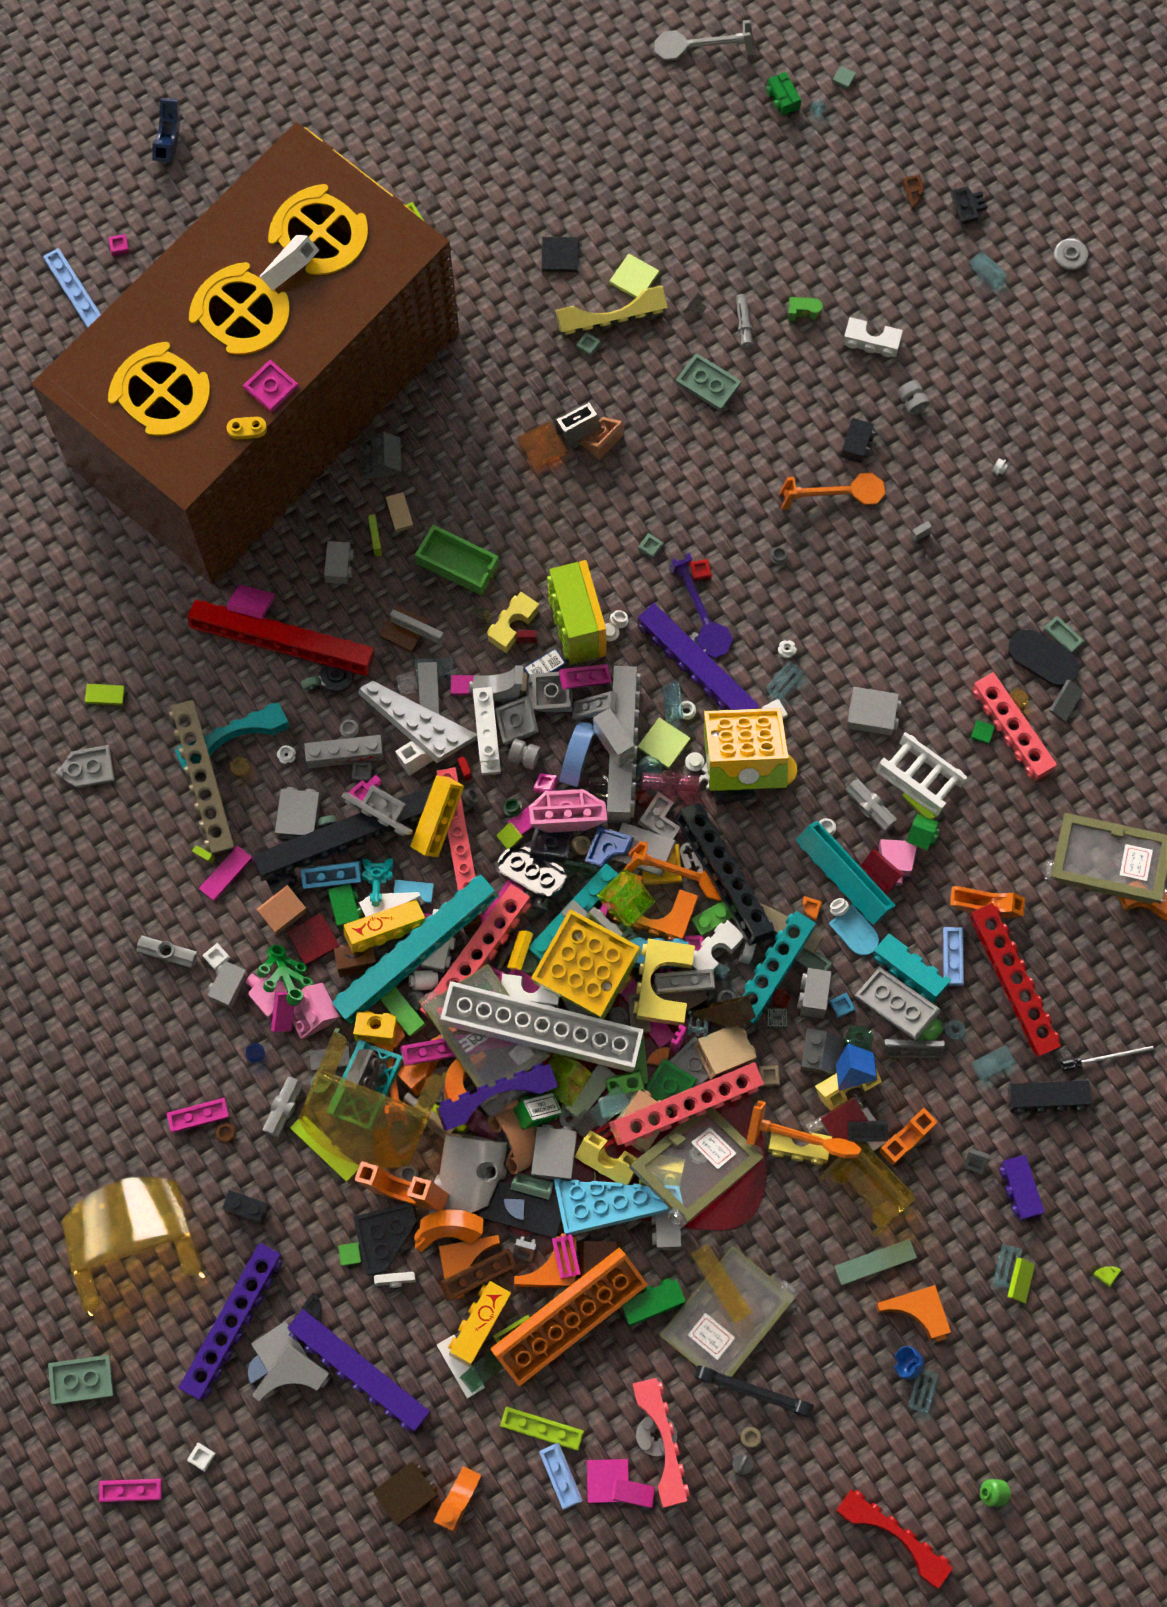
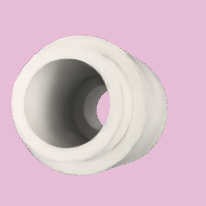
(423, 980)

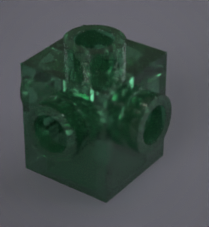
(856, 1031)

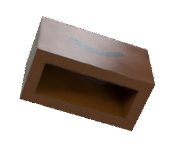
(353, 963)

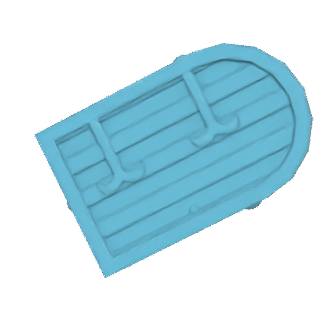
(855, 932)

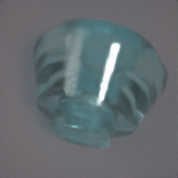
(649, 764)

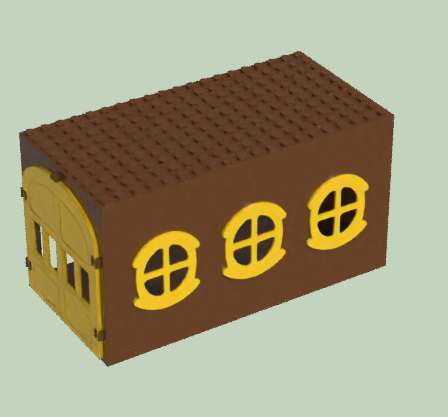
(339, 328)

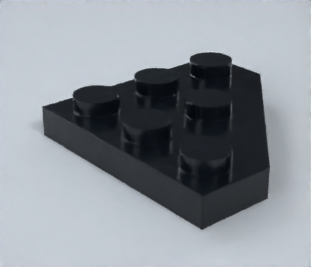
(383, 1235)

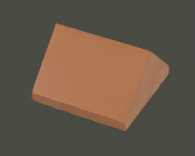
(605, 438)
(281, 910)

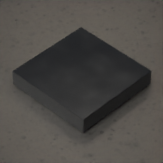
(559, 254)
(551, 846)

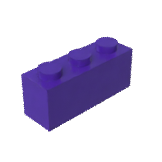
(1021, 1188)

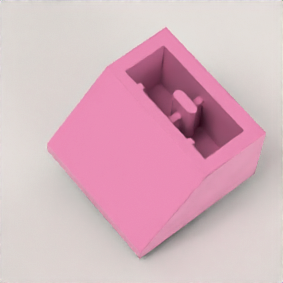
(314, 1011)

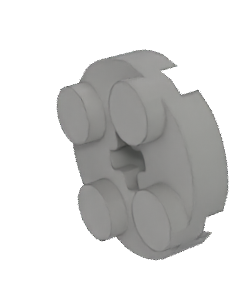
(646, 1442)

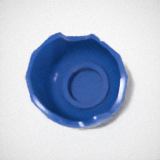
(909, 1363)

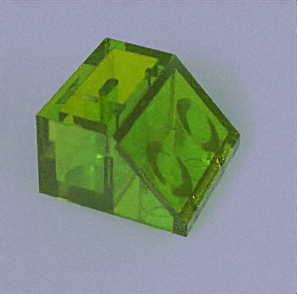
(626, 898)
(570, 1078)

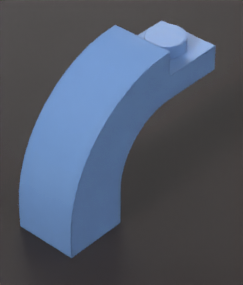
(577, 753)

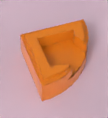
(811, 907)
(658, 1055)

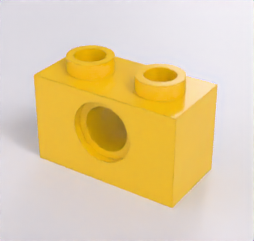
(384, 1035)

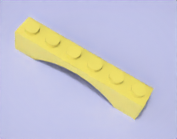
(648, 300)

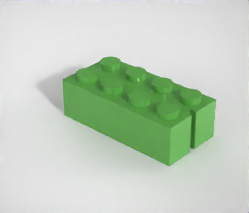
(457, 560)

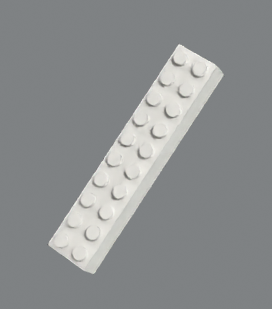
(541, 1027)

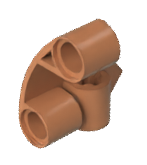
(520, 1140)

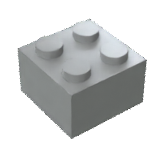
(815, 993)

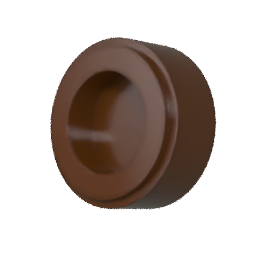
(225, 1133)

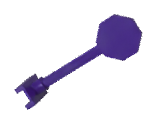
(712, 636)

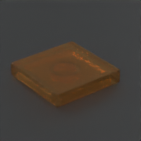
(542, 445)

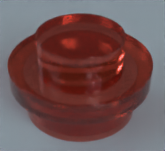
(643, 798)
(781, 998)

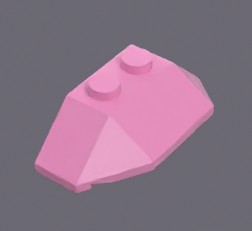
(567, 811)

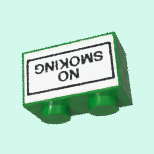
(537, 1110)

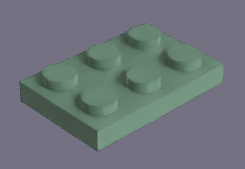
(708, 382)
(80, 1379)

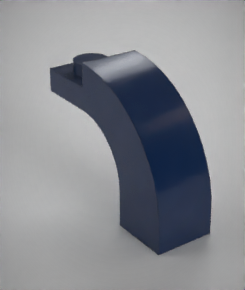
(169, 124)

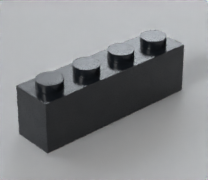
(1049, 1096)

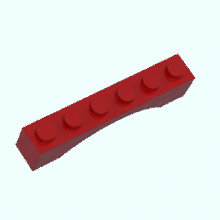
(929, 1566)

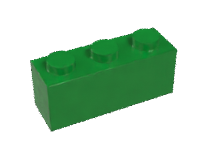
(653, 1302)

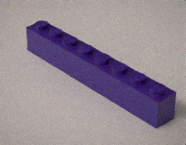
(693, 660)
(358, 1370)

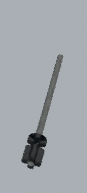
(1068, 1065)

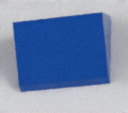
(855, 1067)

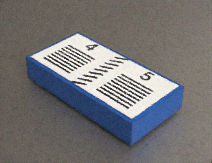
(548, 663)

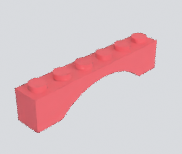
(649, 1399)

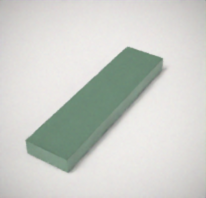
(875, 1262)

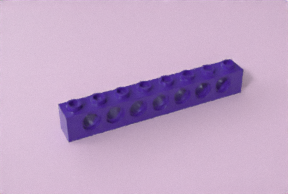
(210, 1346)

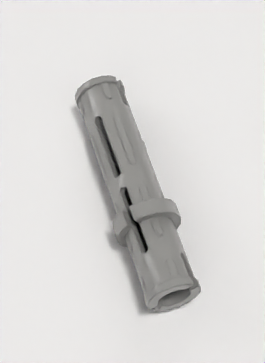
(744, 322)

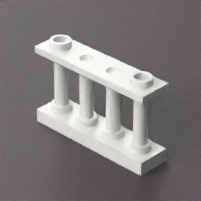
(486, 731)
(912, 788)

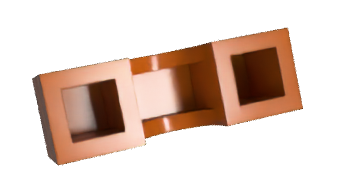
(908, 1137)

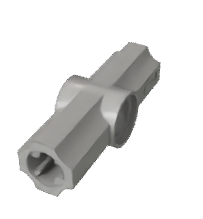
(871, 805)
(155, 949)
(283, 1107)

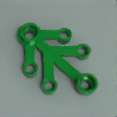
(277, 955)

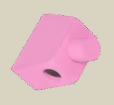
(899, 854)
(260, 997)

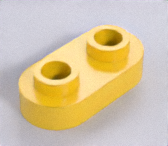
(246, 428)

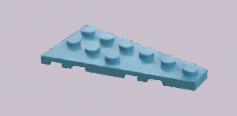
(604, 1204)

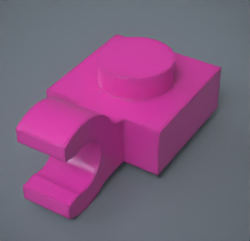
(362, 788)

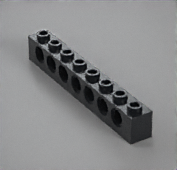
(724, 874)

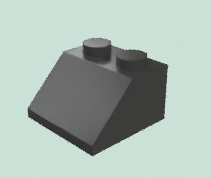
(821, 1052)

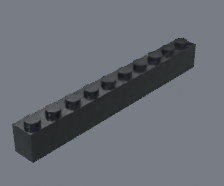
(333, 839)

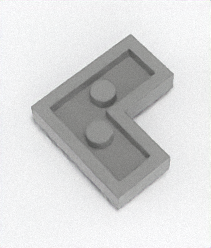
(655, 820)

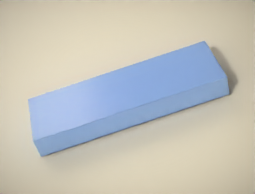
(953, 955)
(560, 1476)

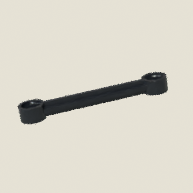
(794, 1405)

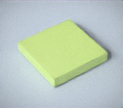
(633, 276)
(664, 742)

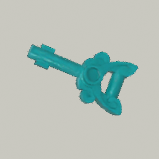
(377, 874)

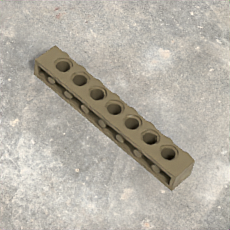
(178, 713)

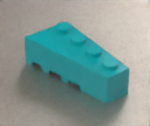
(910, 968)

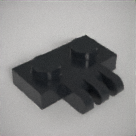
(968, 204)

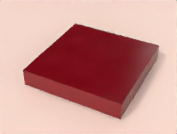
(881, 871)
(313, 939)
(837, 1119)

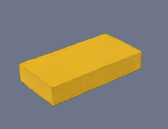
(520, 950)

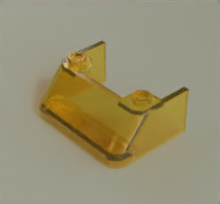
(874, 1184)

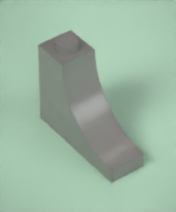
(504, 686)
(292, 1368)

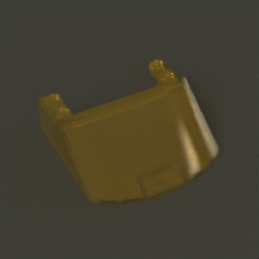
(362, 1122)
(123, 1222)

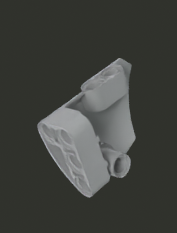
(468, 1171)

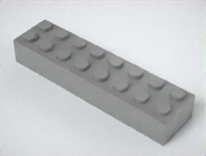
(620, 785)

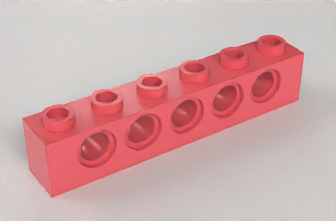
(992, 685)

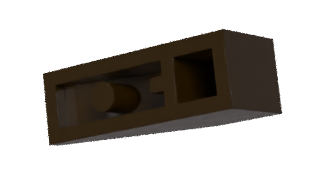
(727, 1012)

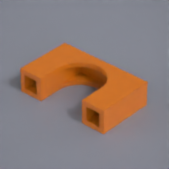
(671, 926)
(418, 1192)

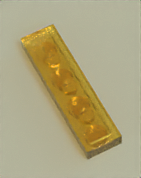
(721, 1283)

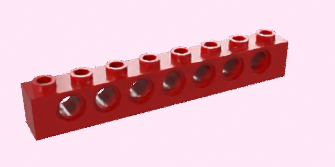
(1004, 973)

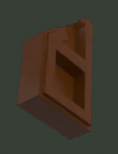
(914, 189)

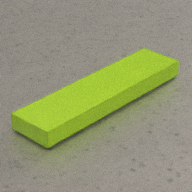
(340, 1166)
(542, 1428)

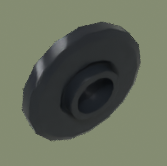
(335, 679)

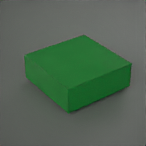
(982, 732)

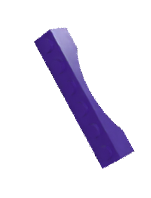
(458, 1112)

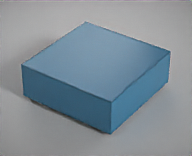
(842, 1005)

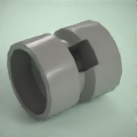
(913, 397)
(524, 754)

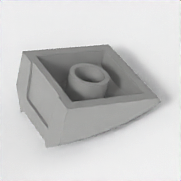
(547, 693)

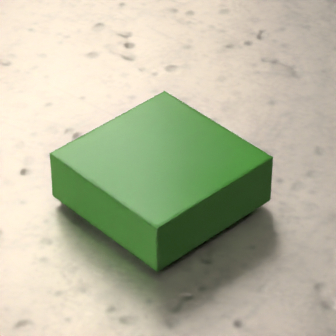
(349, 1254)

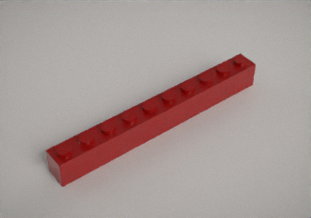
(281, 637)

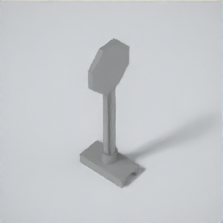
(672, 44)

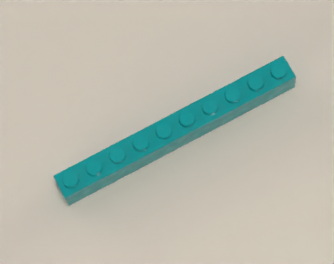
(415, 948)

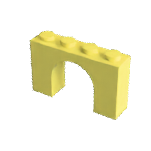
(657, 955)

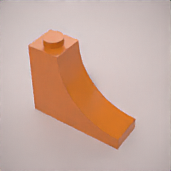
(463, 1255)
(548, 1274)
(924, 1308)
(457, 1501)

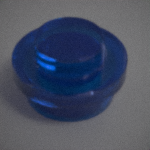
(255, 1052)

